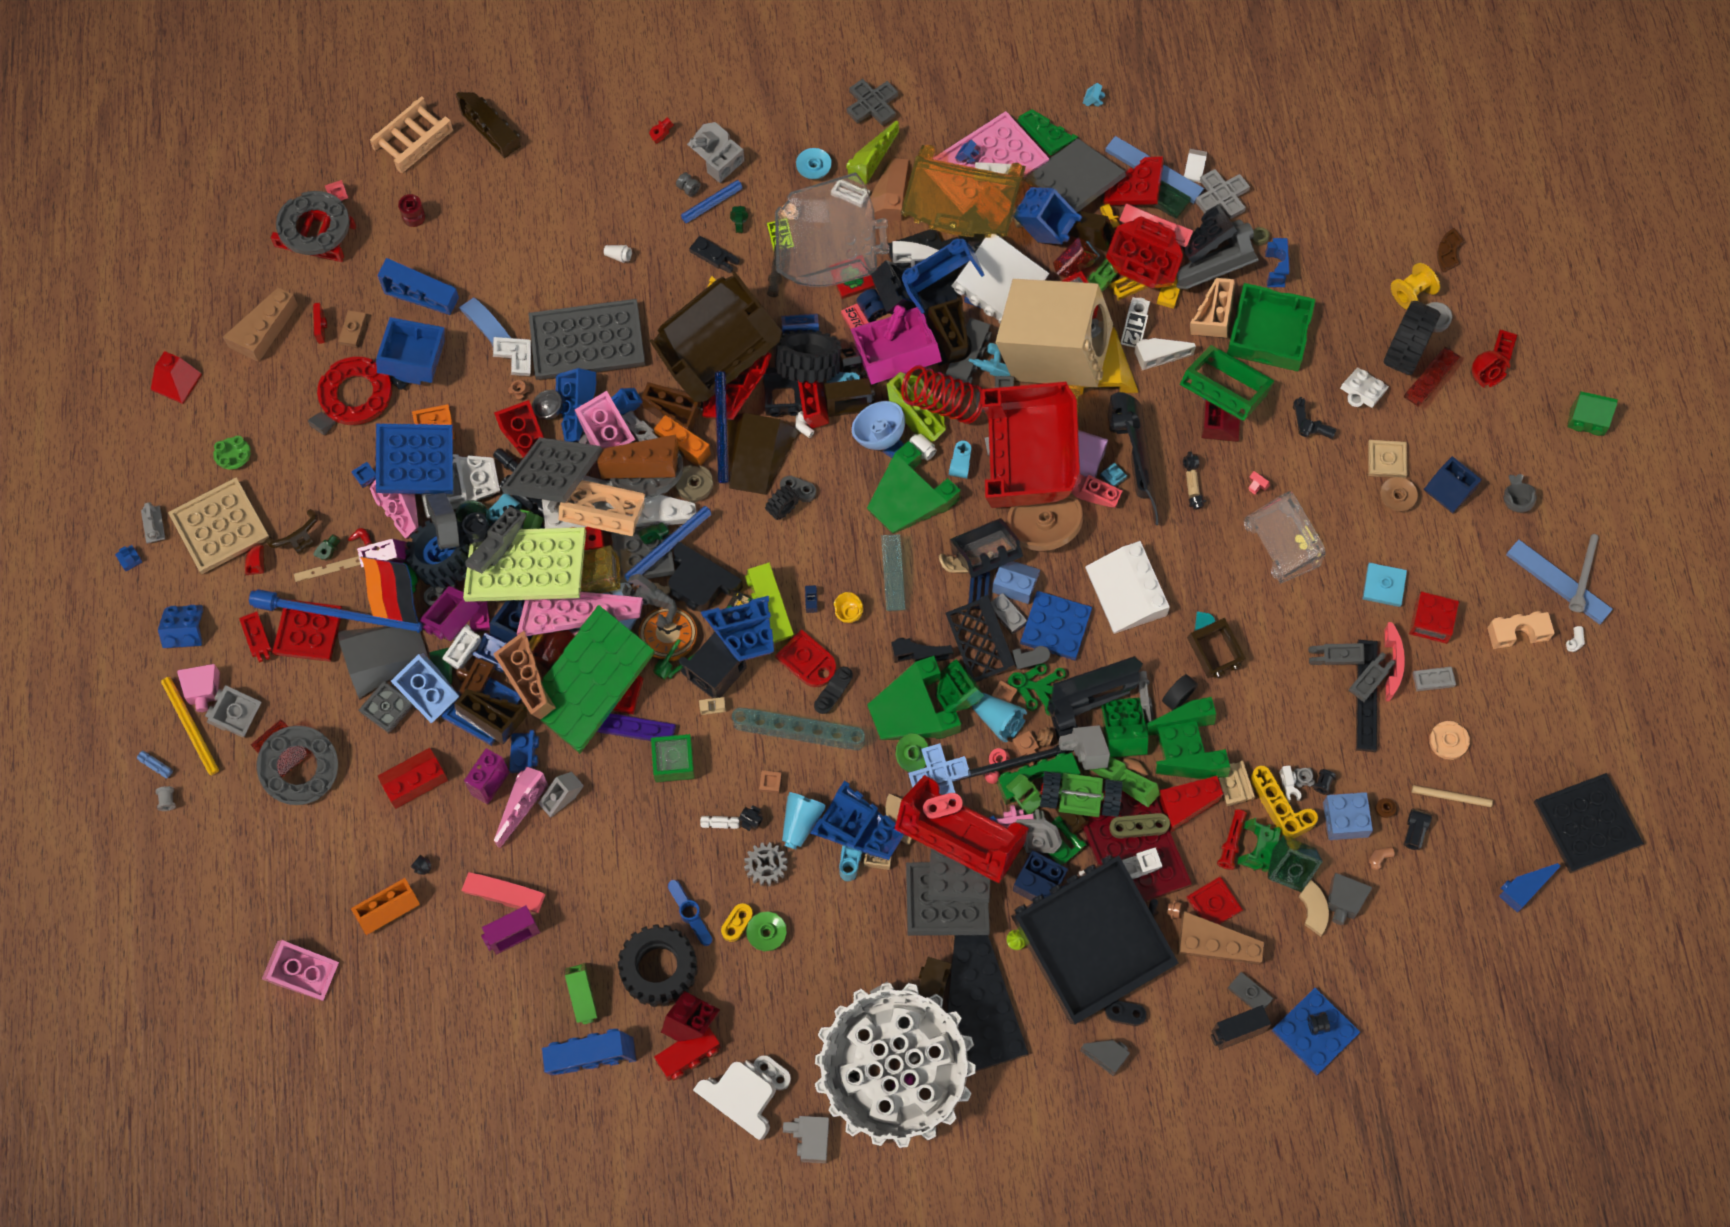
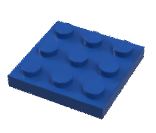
(1056, 625)
(495, 690)
(1318, 1049)

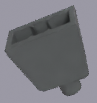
(1346, 897)

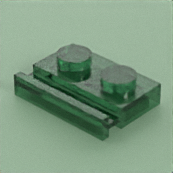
(1171, 200)

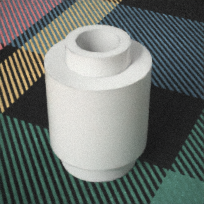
(924, 446)

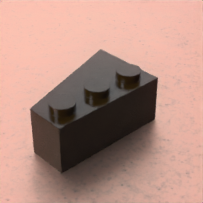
(949, 329)

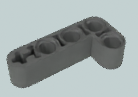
(443, 520)

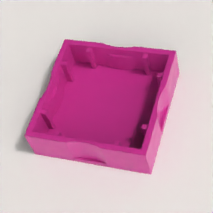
(910, 347)

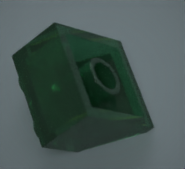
(1293, 863)

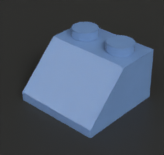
(1016, 581)

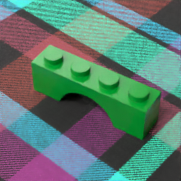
(1061, 764)

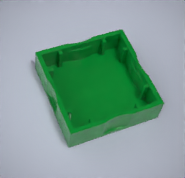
(1271, 327)

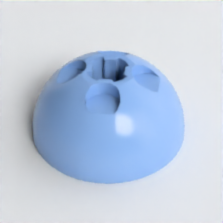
(879, 425)

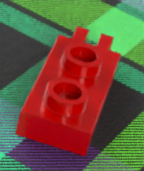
(255, 635)

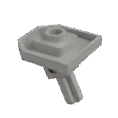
(709, 139)
(1042, 835)

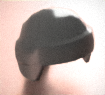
(1519, 496)

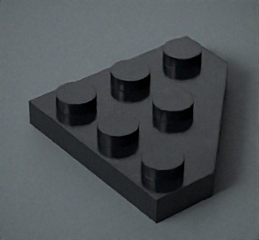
(1211, 233)

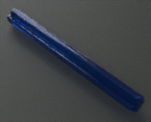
(721, 424)

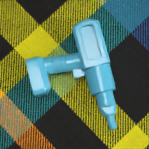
(993, 366)

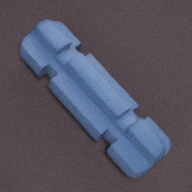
(154, 764)

